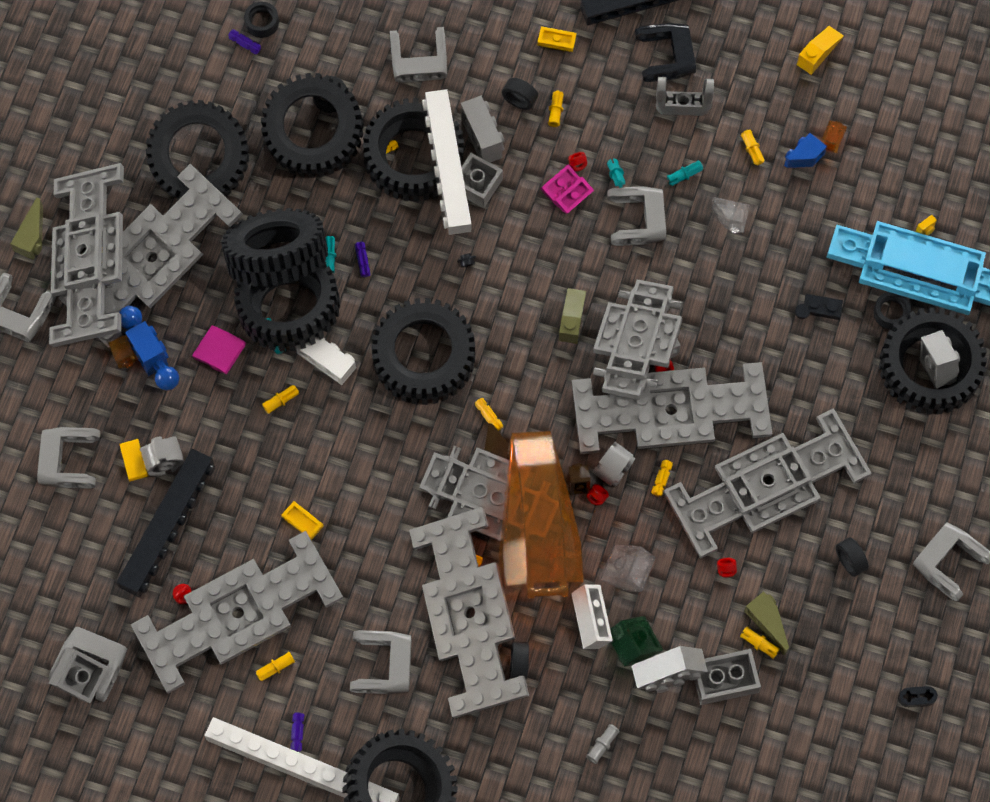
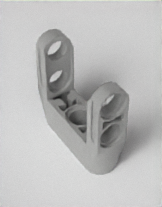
(419, 67)
(665, 99)
(654, 215)
(20, 325)
(51, 457)
(939, 548)
(100, 649)
(399, 662)

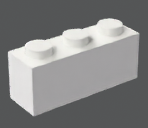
(328, 359)
(591, 616)

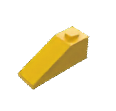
(818, 49)

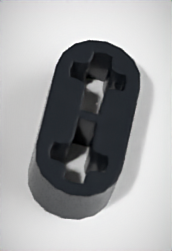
(917, 691)

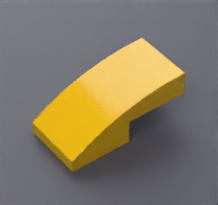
(133, 460)

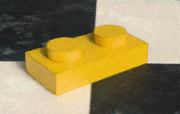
(556, 39)

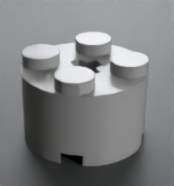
(162, 456)
(613, 464)

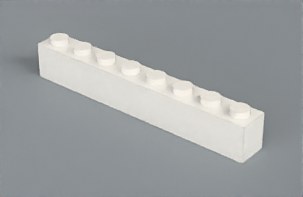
(447, 162)

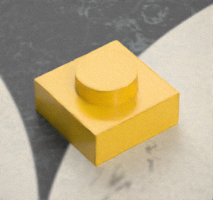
(927, 226)

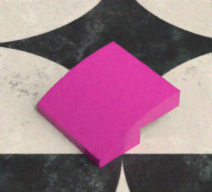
(567, 189)
(219, 349)

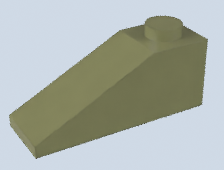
(29, 235)
(572, 316)
(766, 616)

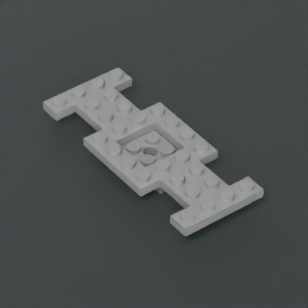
(169, 240)
(86, 274)
(695, 409)
(745, 490)
(466, 588)
(216, 627)

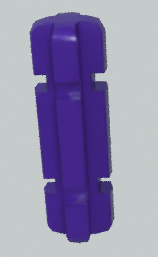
(244, 41)
(362, 259)
(297, 731)

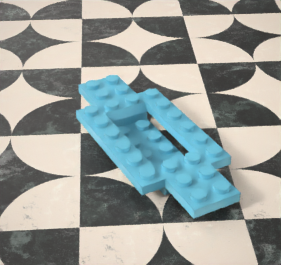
(916, 255)

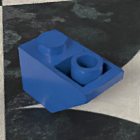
(806, 154)

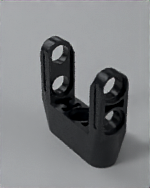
(681, 47)

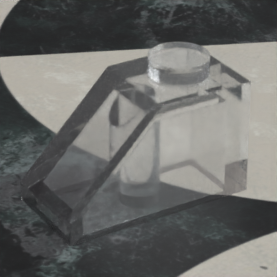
(731, 214)

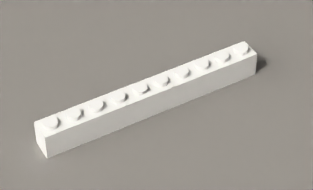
(287, 760)

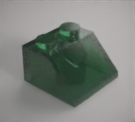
(634, 640)

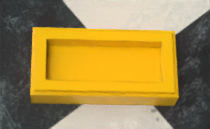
(302, 520)

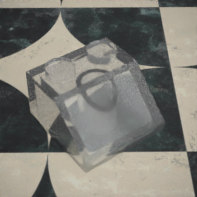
(628, 567)

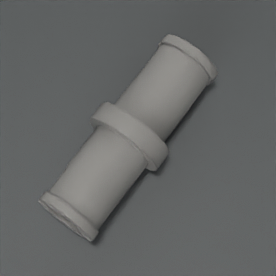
(603, 743)

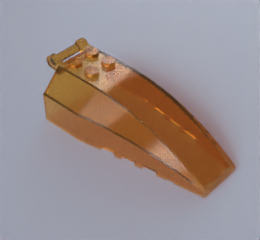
(538, 520)

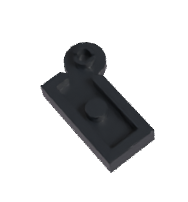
(819, 307)

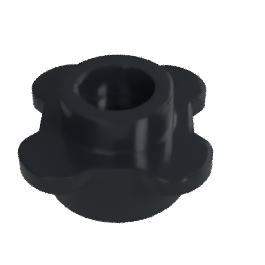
(467, 260)

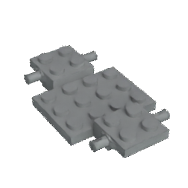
(637, 337)
(469, 485)

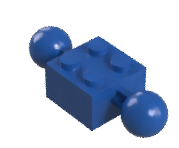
(148, 348)

